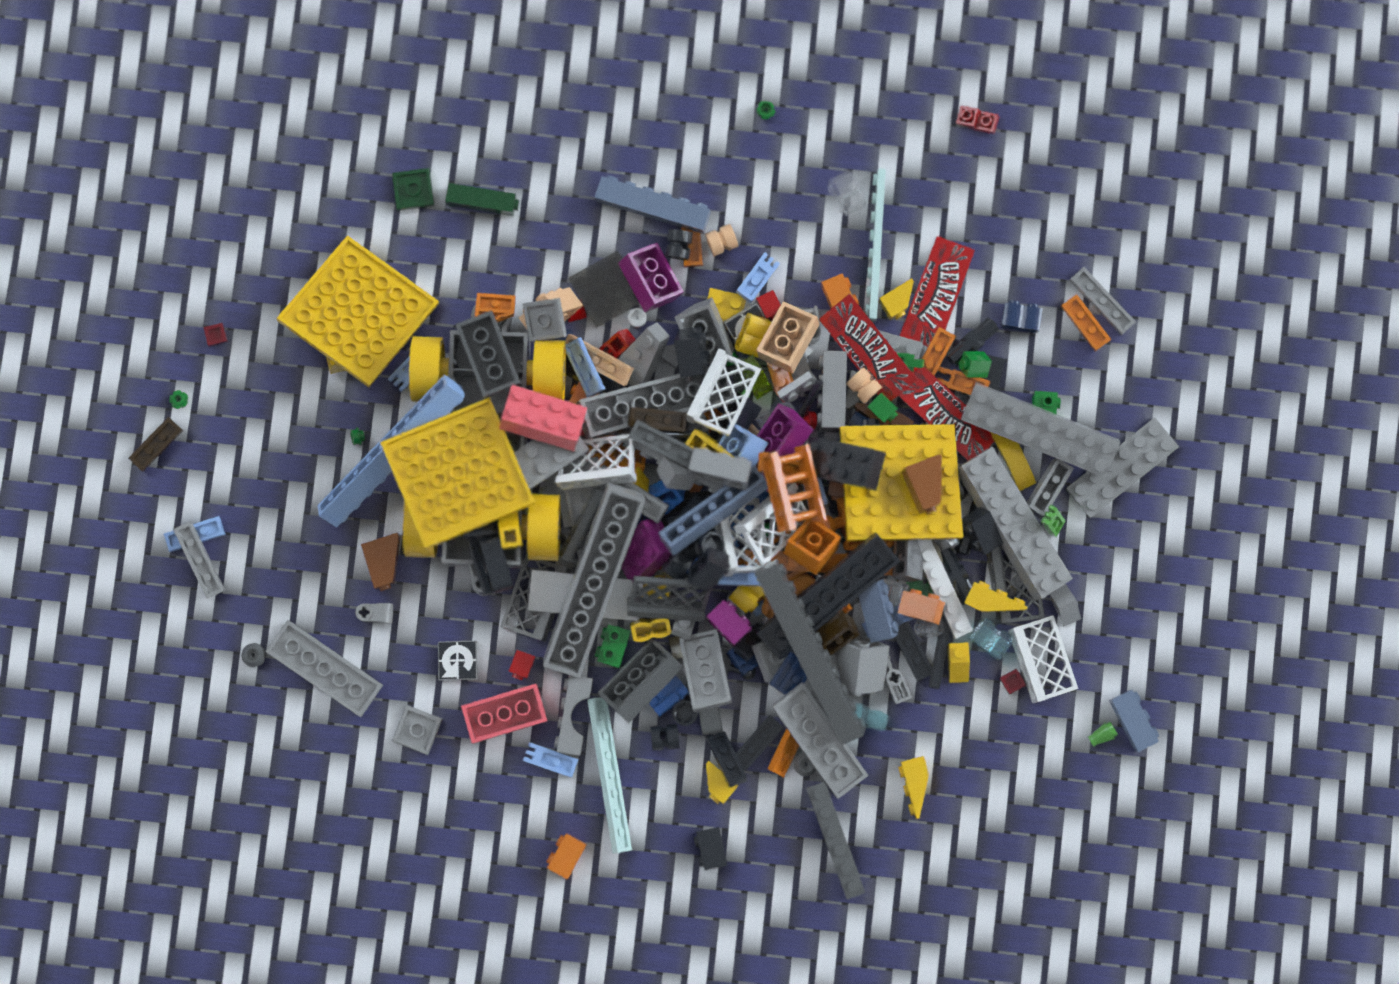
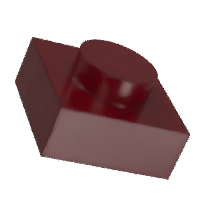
(215, 334)
(1012, 681)

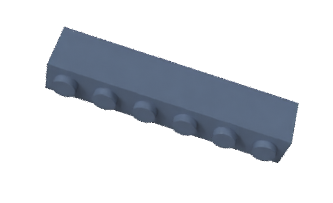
(652, 204)
(711, 513)

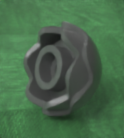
(259, 656)
(799, 767)

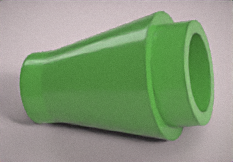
(1103, 734)

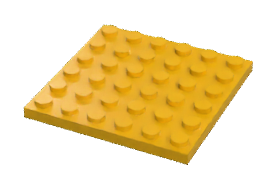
(357, 311)
(457, 473)
(891, 508)

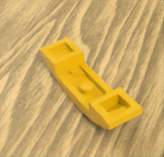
(1015, 461)

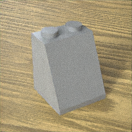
(863, 665)

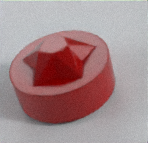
(811, 419)

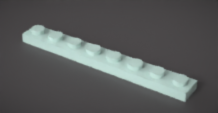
(875, 253)
(609, 775)

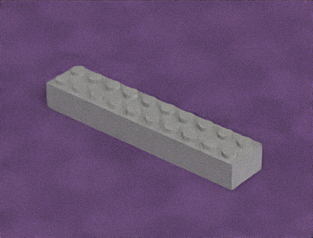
(593, 579)

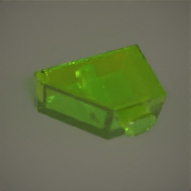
(762, 385)

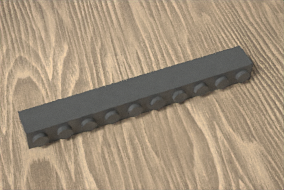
(810, 652)

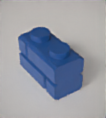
(669, 696)

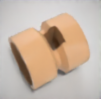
(721, 240)
(863, 385)

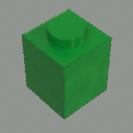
(975, 364)
(883, 408)

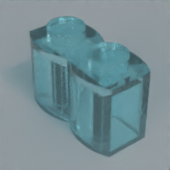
(990, 639)
(873, 719)

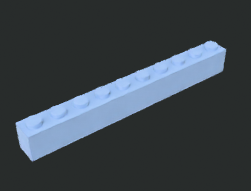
(375, 466)

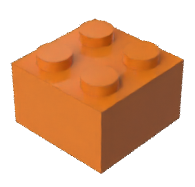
(812, 545)

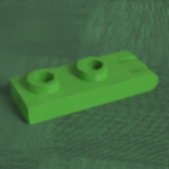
(1053, 521)

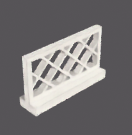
(708, 385)
(601, 476)
(757, 517)
(726, 532)
(1027, 664)

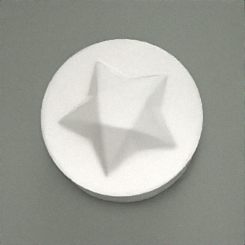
(637, 318)

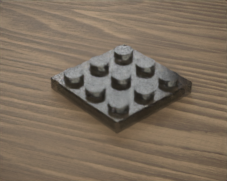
(604, 290)

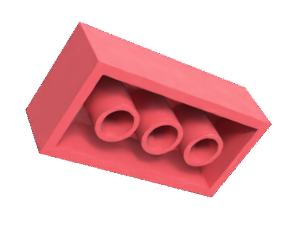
(542, 418)
(504, 713)

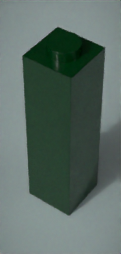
(481, 199)

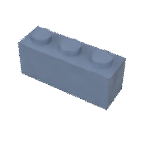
(878, 612)
(1134, 720)

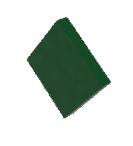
(413, 189)

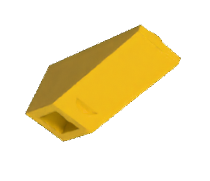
(987, 600)
(916, 779)

